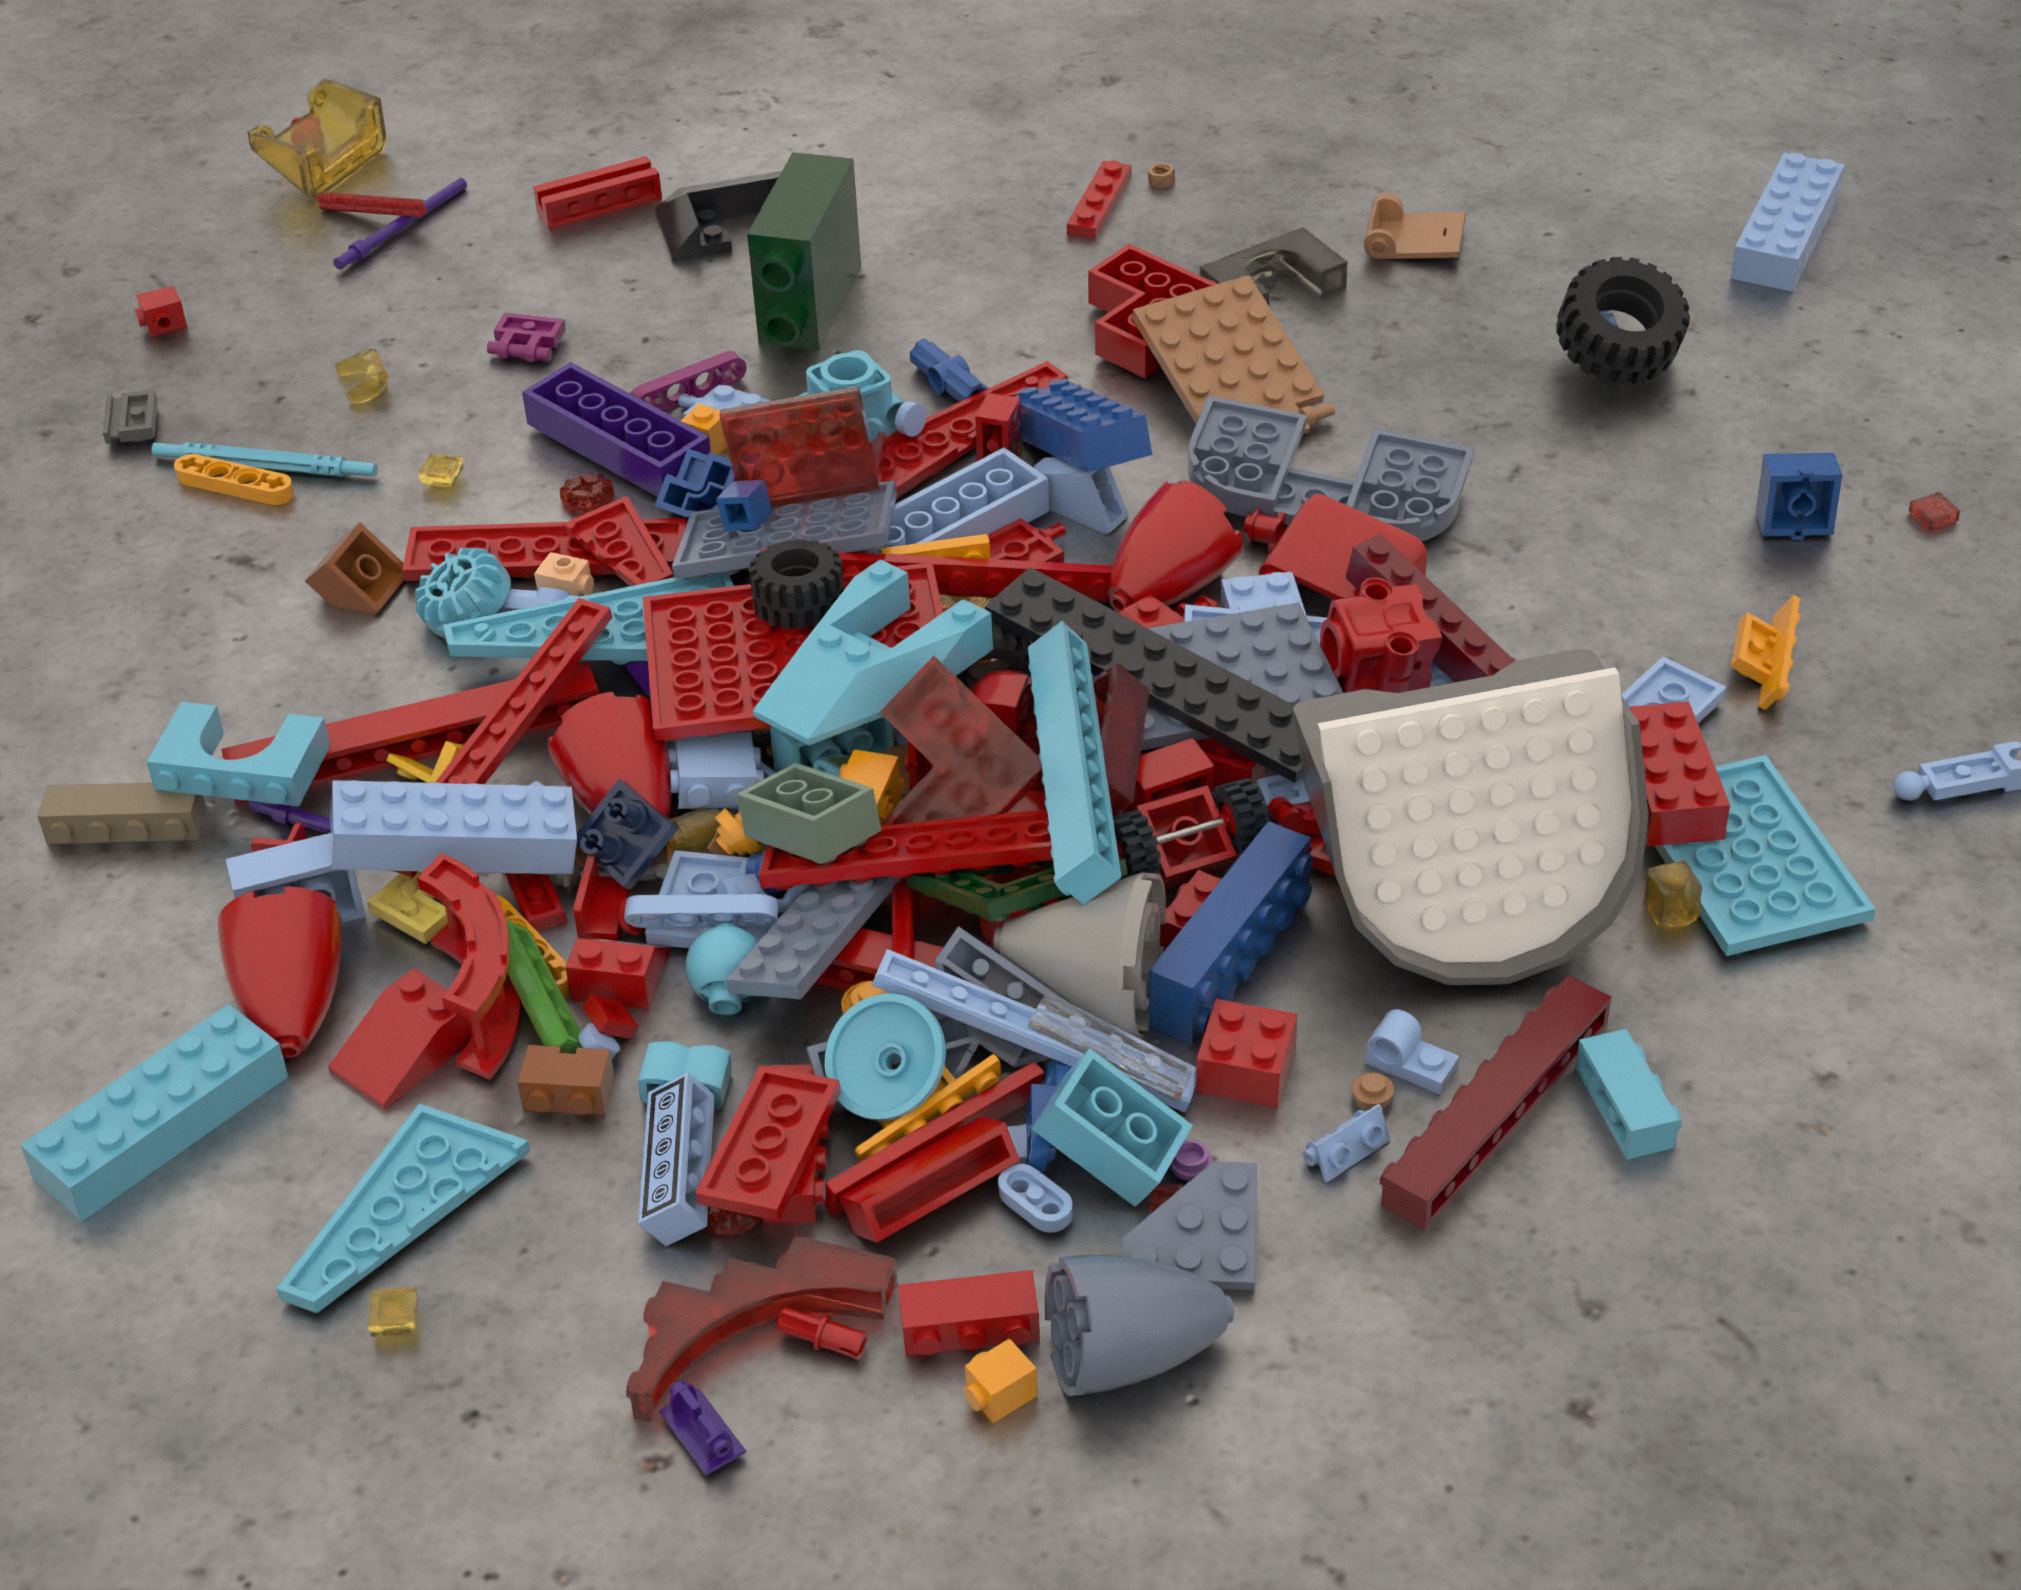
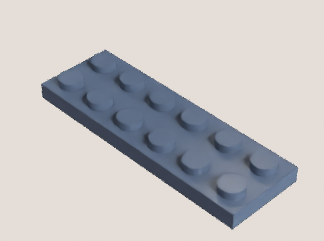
(808, 938)

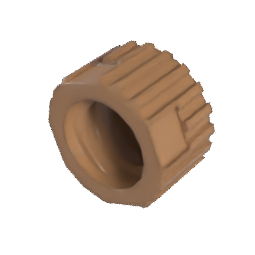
(1161, 175)

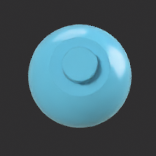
(712, 960)

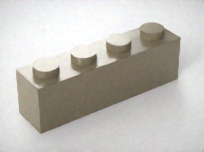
(119, 814)

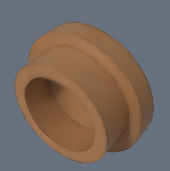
(1371, 1090)

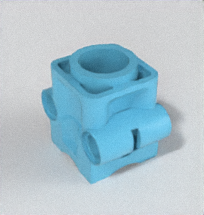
(860, 370)

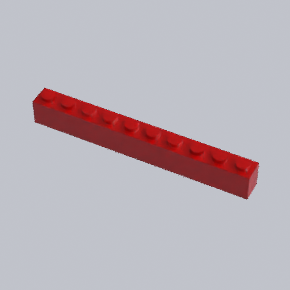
(422, 728)

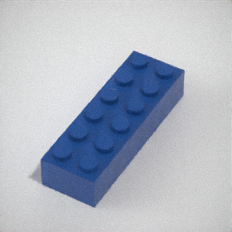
(1082, 426)
(1230, 932)

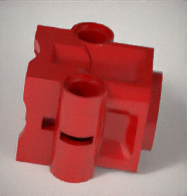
(1380, 639)

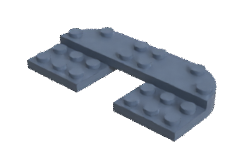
(1247, 453)

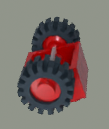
(1190, 831)

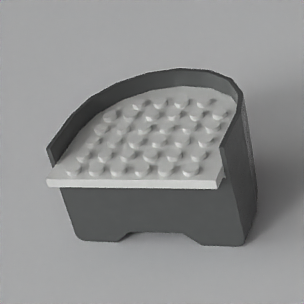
(1481, 814)

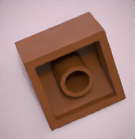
(357, 573)

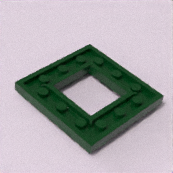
(990, 899)

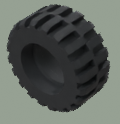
(1632, 290)

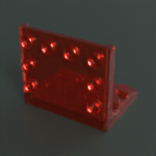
(805, 446)

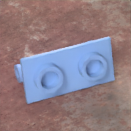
(1348, 1143)

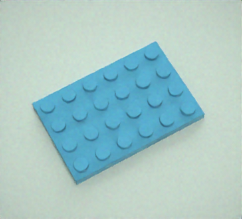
(1773, 869)

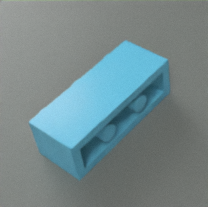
(1628, 1094)

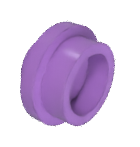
(1191, 1159)

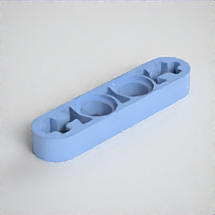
(701, 910)

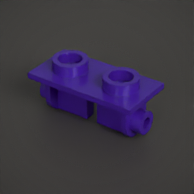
(700, 1428)

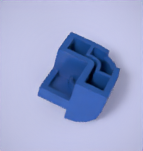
(696, 485)

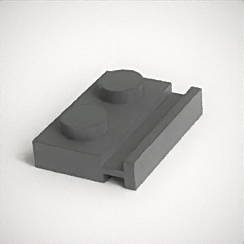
(130, 417)

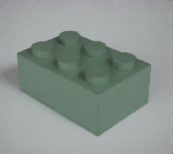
(809, 813)

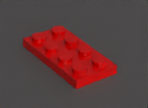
(768, 1142)

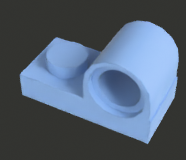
(1400, 1052)

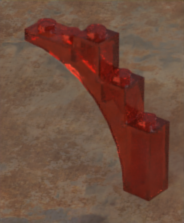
(746, 1297)

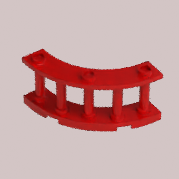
(481, 944)

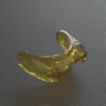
(375, 379)

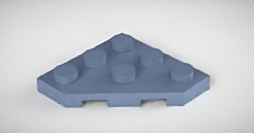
(1205, 1227)

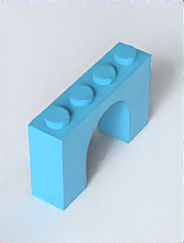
(276, 775)

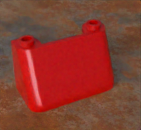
(1321, 542)

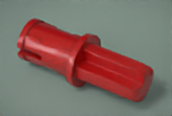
(823, 1332)

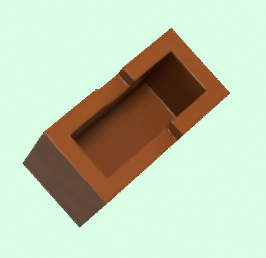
(566, 1081)

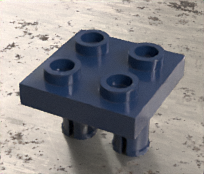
(625, 834)

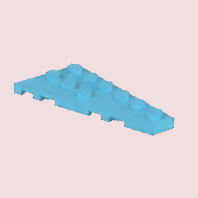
(409, 1187)

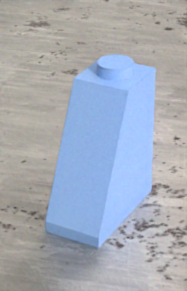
(1083, 496)

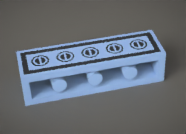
(675, 1158)

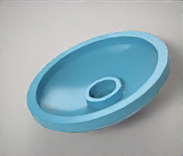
(868, 1043)

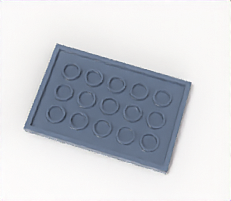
(842, 522)
(1262, 646)

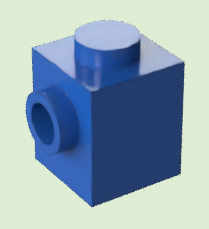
(744, 505)

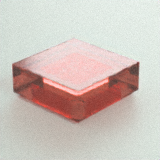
(1934, 510)

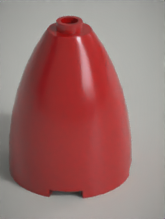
(1173, 547)
(611, 741)
(282, 961)

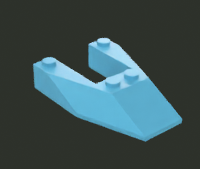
(847, 677)

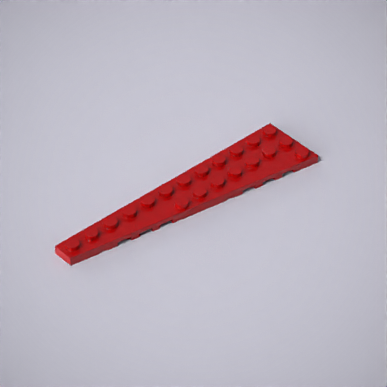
(951, 432)

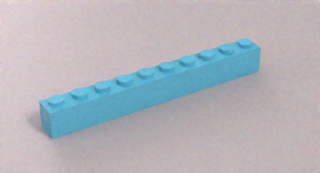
(1073, 765)

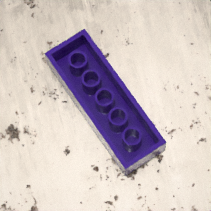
(611, 426)

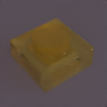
(441, 470)
(393, 1311)

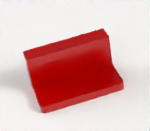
(597, 904)

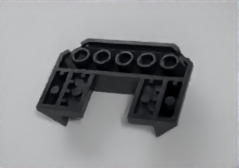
(695, 214)

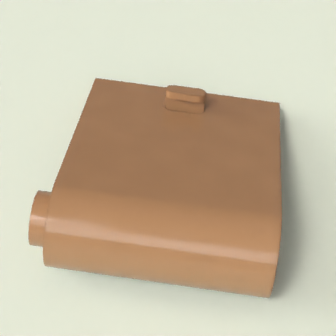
(1411, 235)

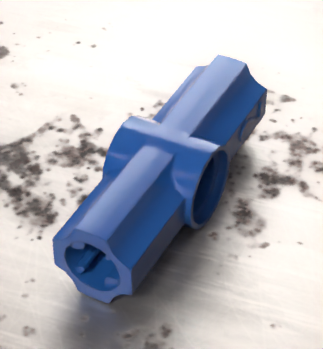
(945, 372)

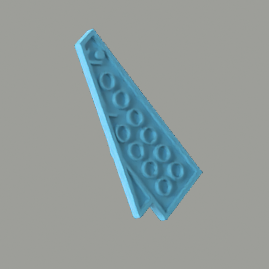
(525, 630)

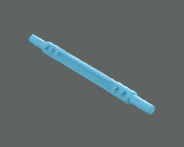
(270, 459)

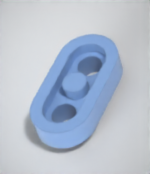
(1043, 1201)

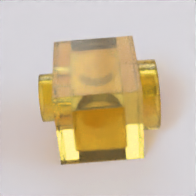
(1673, 895)

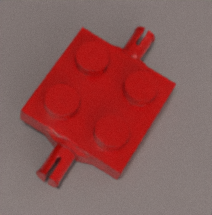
(1027, 543)

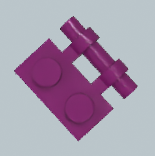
(534, 331)

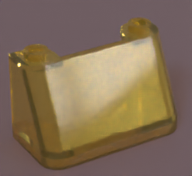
(328, 142)

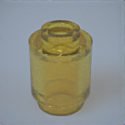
(694, 830)

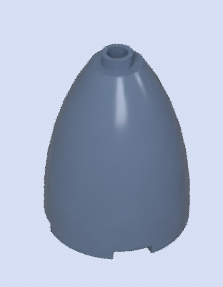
(1127, 1319)

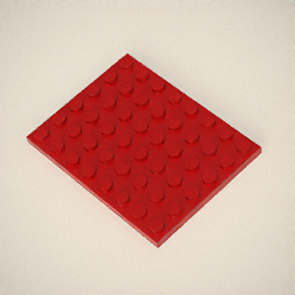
(718, 658)

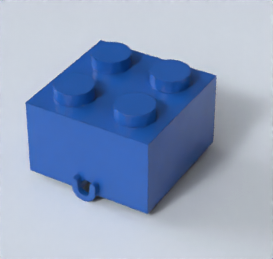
(1798, 494)

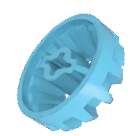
(471, 586)

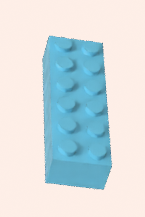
(154, 1112)

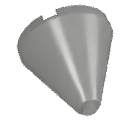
(1095, 950)

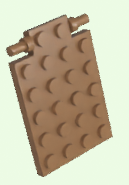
(1229, 348)

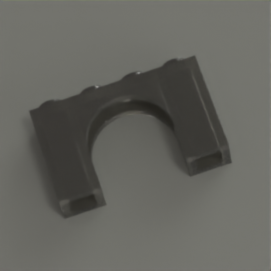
(1289, 255)

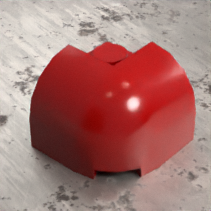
(1007, 695)

